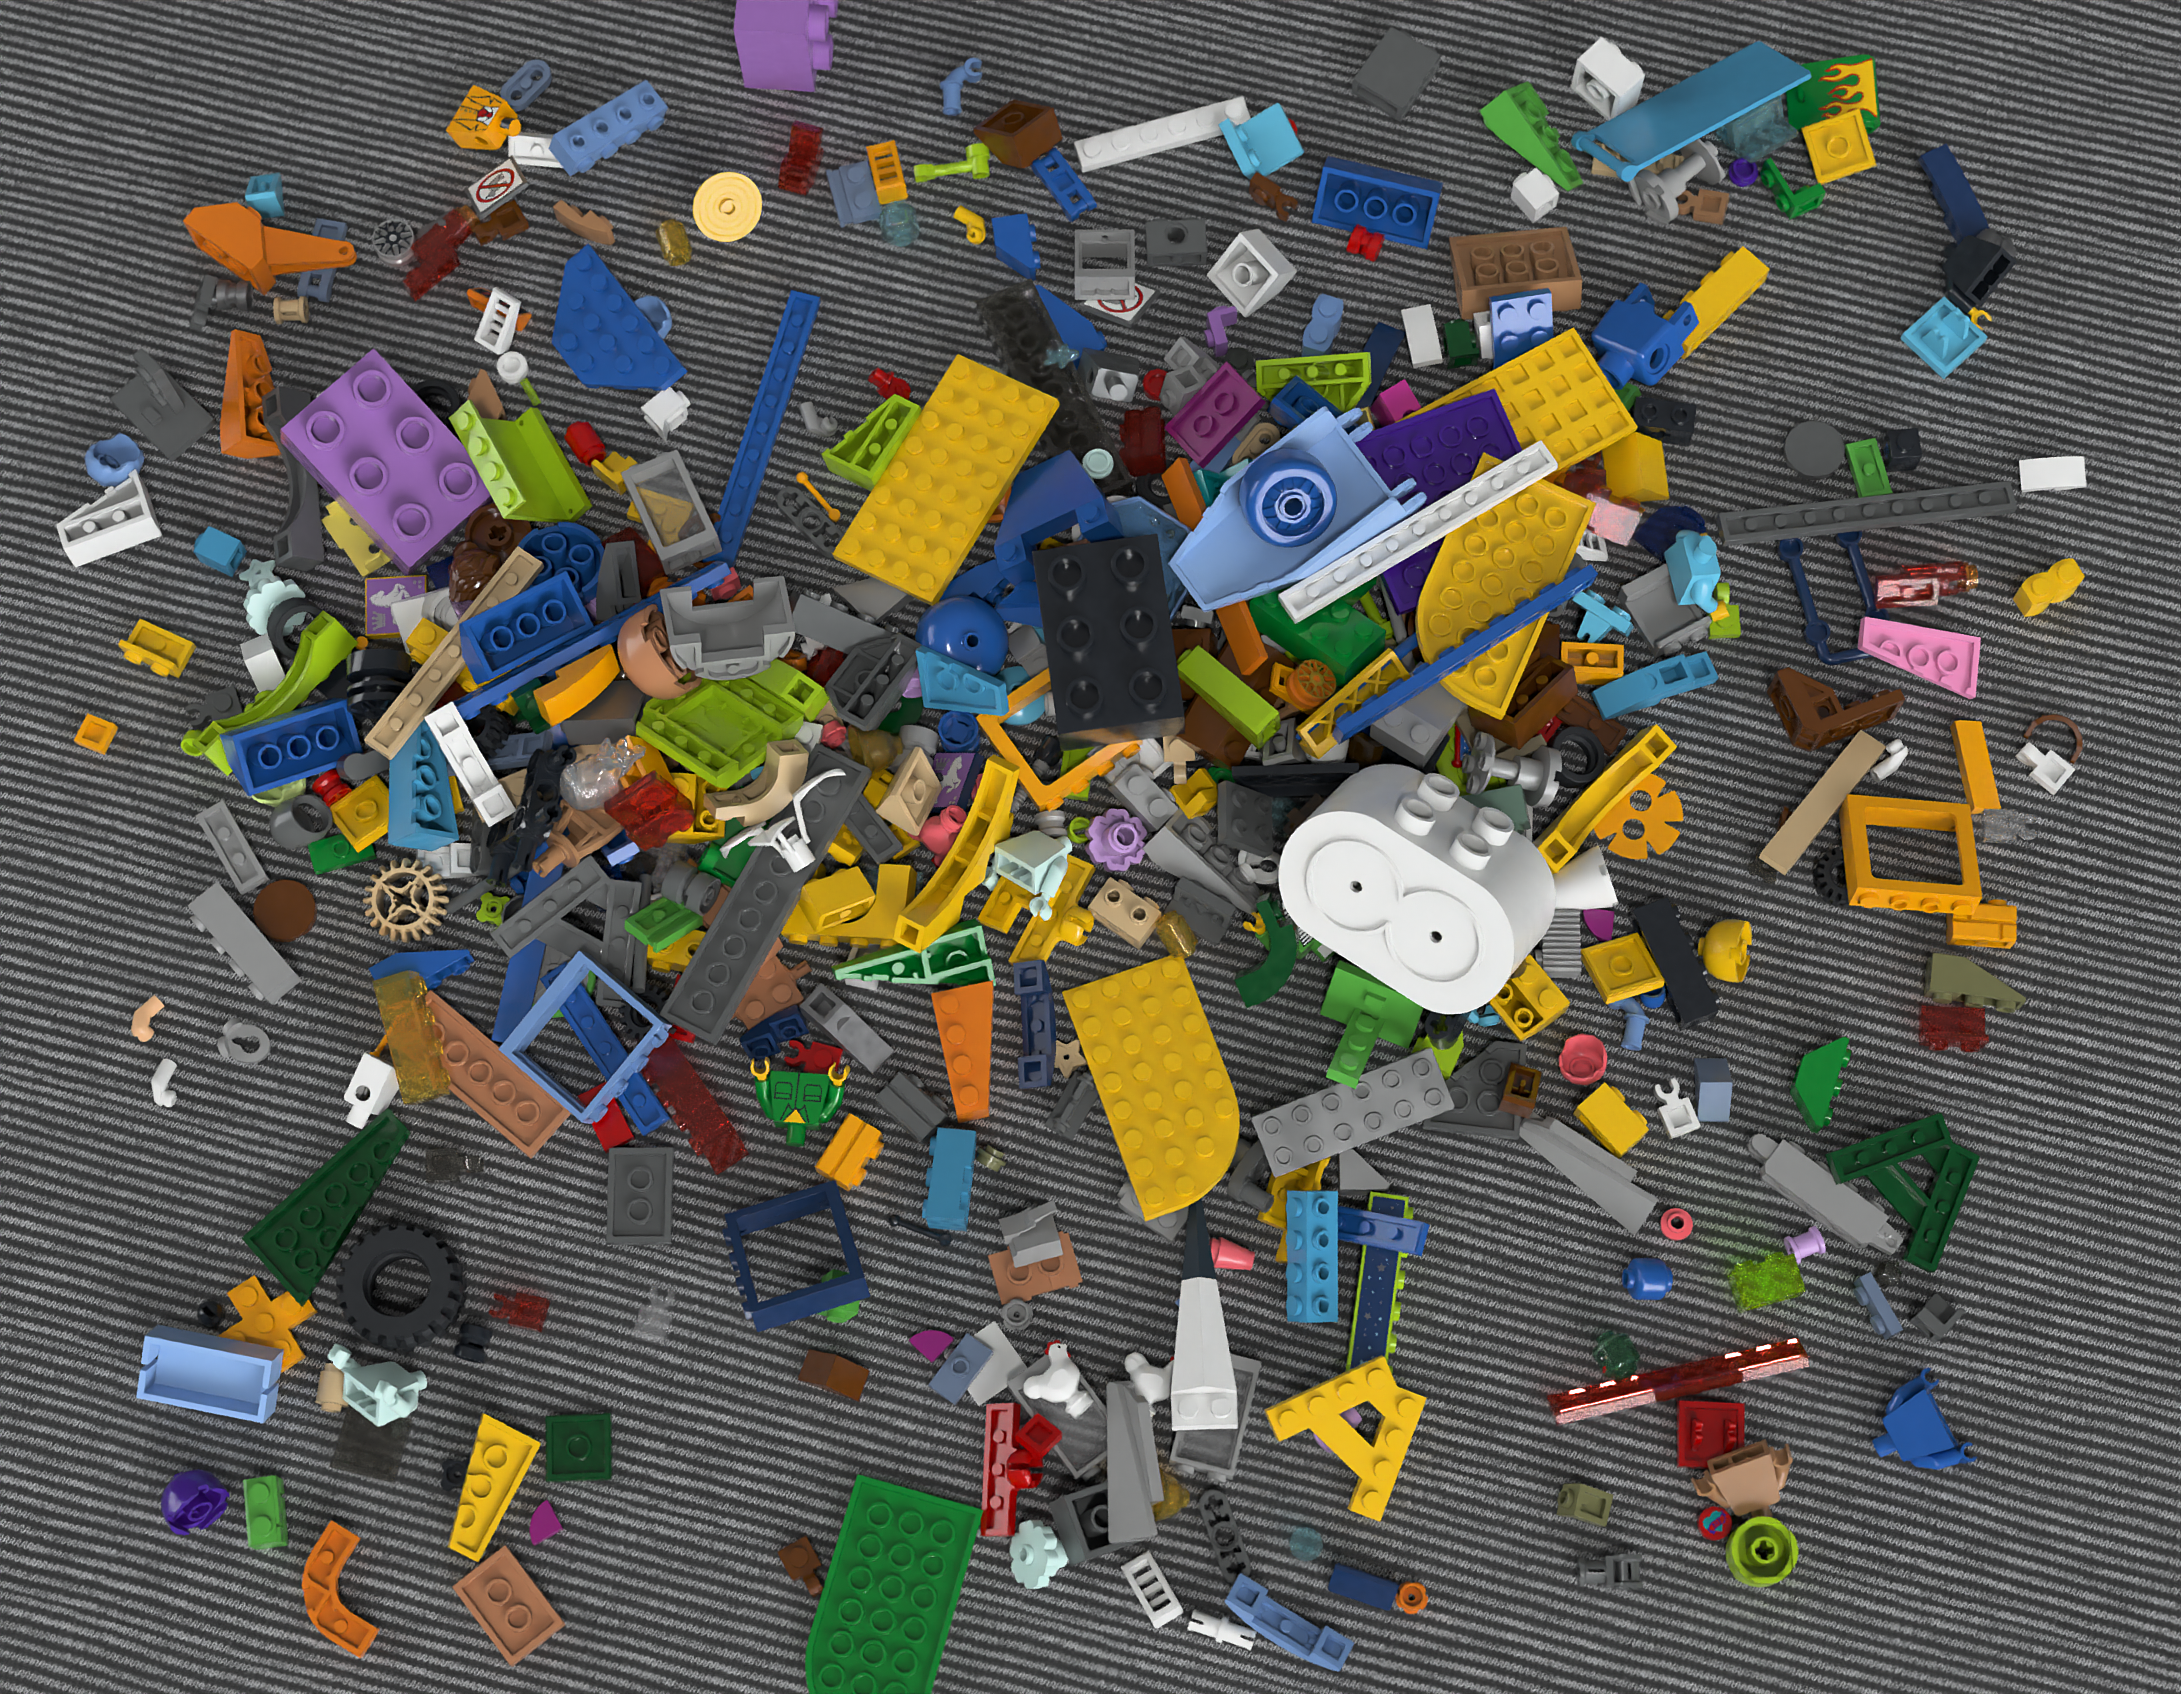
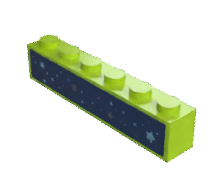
(1376, 1290)

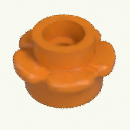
(1418, 1591)

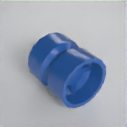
(959, 732)

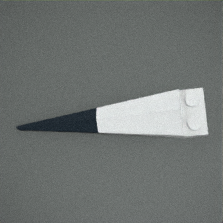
(1202, 1369)

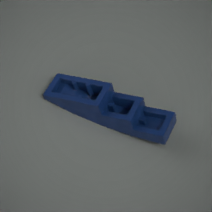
(1953, 193)

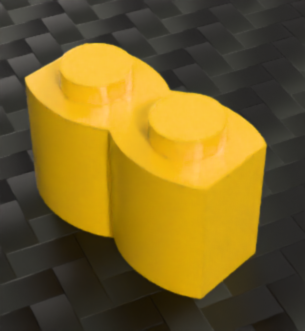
(2048, 587)

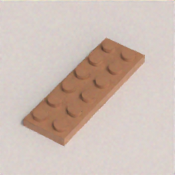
(493, 1083)

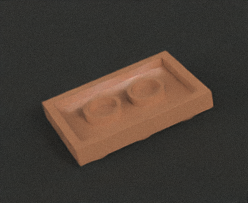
(508, 1605)

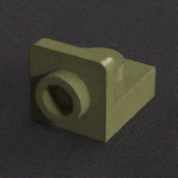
(1584, 1504)

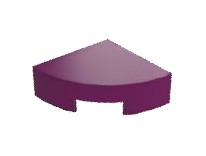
(1599, 923)
(931, 1343)
(544, 1523)

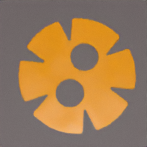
(1656, 832)

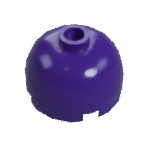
(193, 1500)

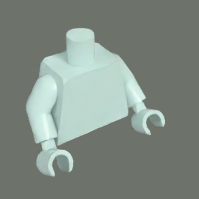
(1034, 864)
(378, 1390)

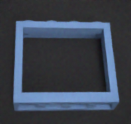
(545, 1009)

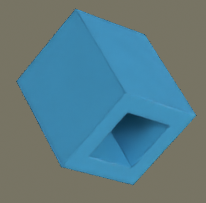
(219, 550)

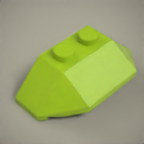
(1336, 377)

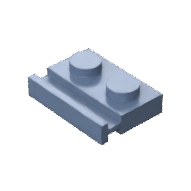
(853, 193)

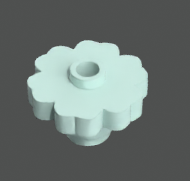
(262, 601)
(1036, 1554)

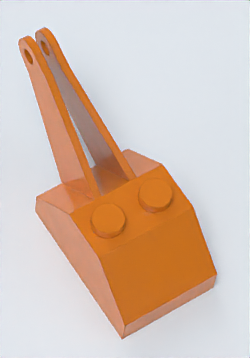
(260, 252)

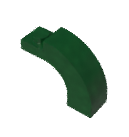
(1269, 976)

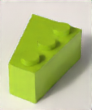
(871, 447)

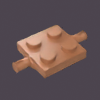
(771, 992)

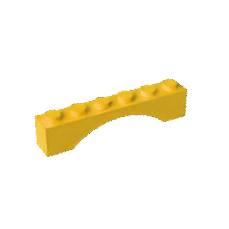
(1622, 774)

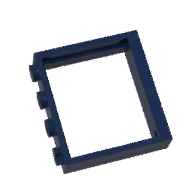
(809, 1299)

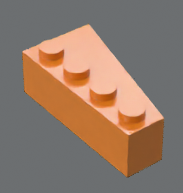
(965, 1034)

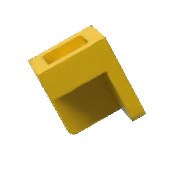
(611, 469)
(1197, 795)

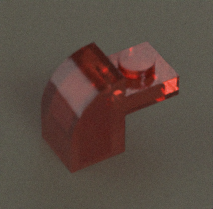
(803, 158)

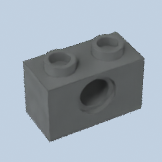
(1162, 252)

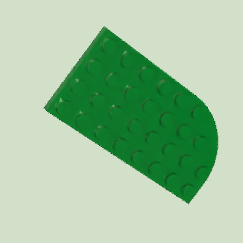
(890, 1591)

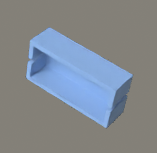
(210, 1373)

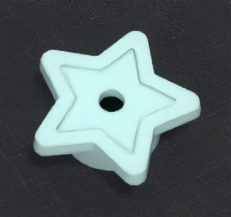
(257, 572)

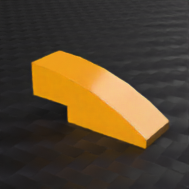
(577, 685)

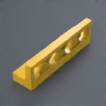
(1321, 738)

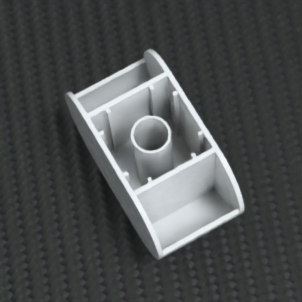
(1418, 886)

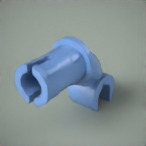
(954, 83)
(1635, 1022)

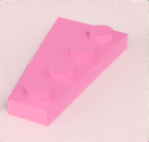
(1929, 653)

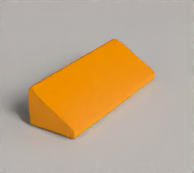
(1974, 765)

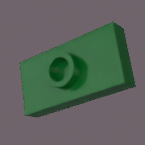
(337, 853)

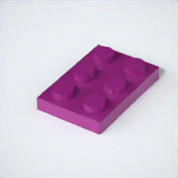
(1215, 415)

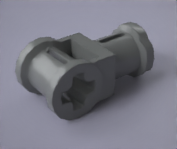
(1616, 1572)

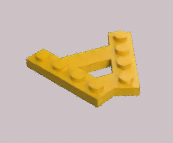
(1374, 1463)

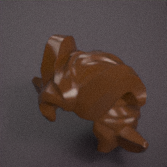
(471, 571)

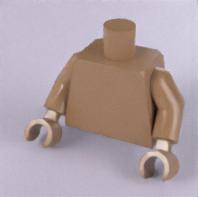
(1746, 1478)

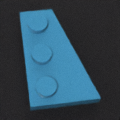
(958, 687)

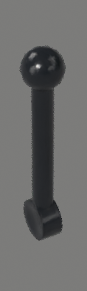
(944, 1239)

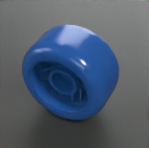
(1284, 476)

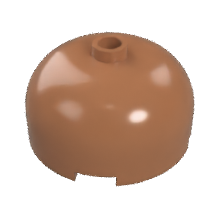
(648, 659)

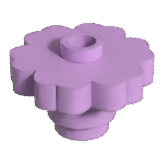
(1115, 840)

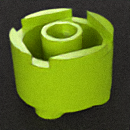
(1748, 1565)

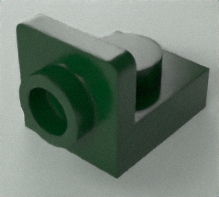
(528, 706)

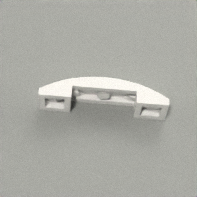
(469, 764)

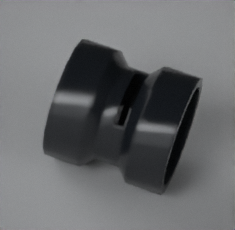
(474, 1336)

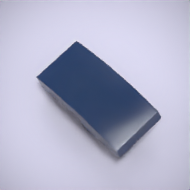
(766, 1036)

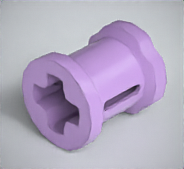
(1805, 1244)

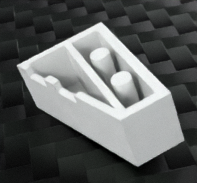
(111, 523)

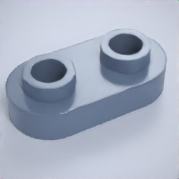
(523, 84)

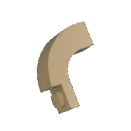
(770, 792)

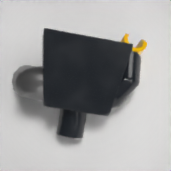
(1977, 269)

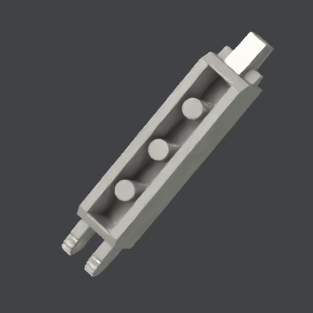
(1815, 1192)

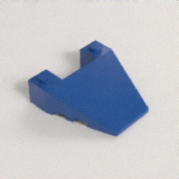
(1046, 503)

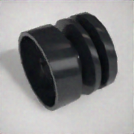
(376, 680)

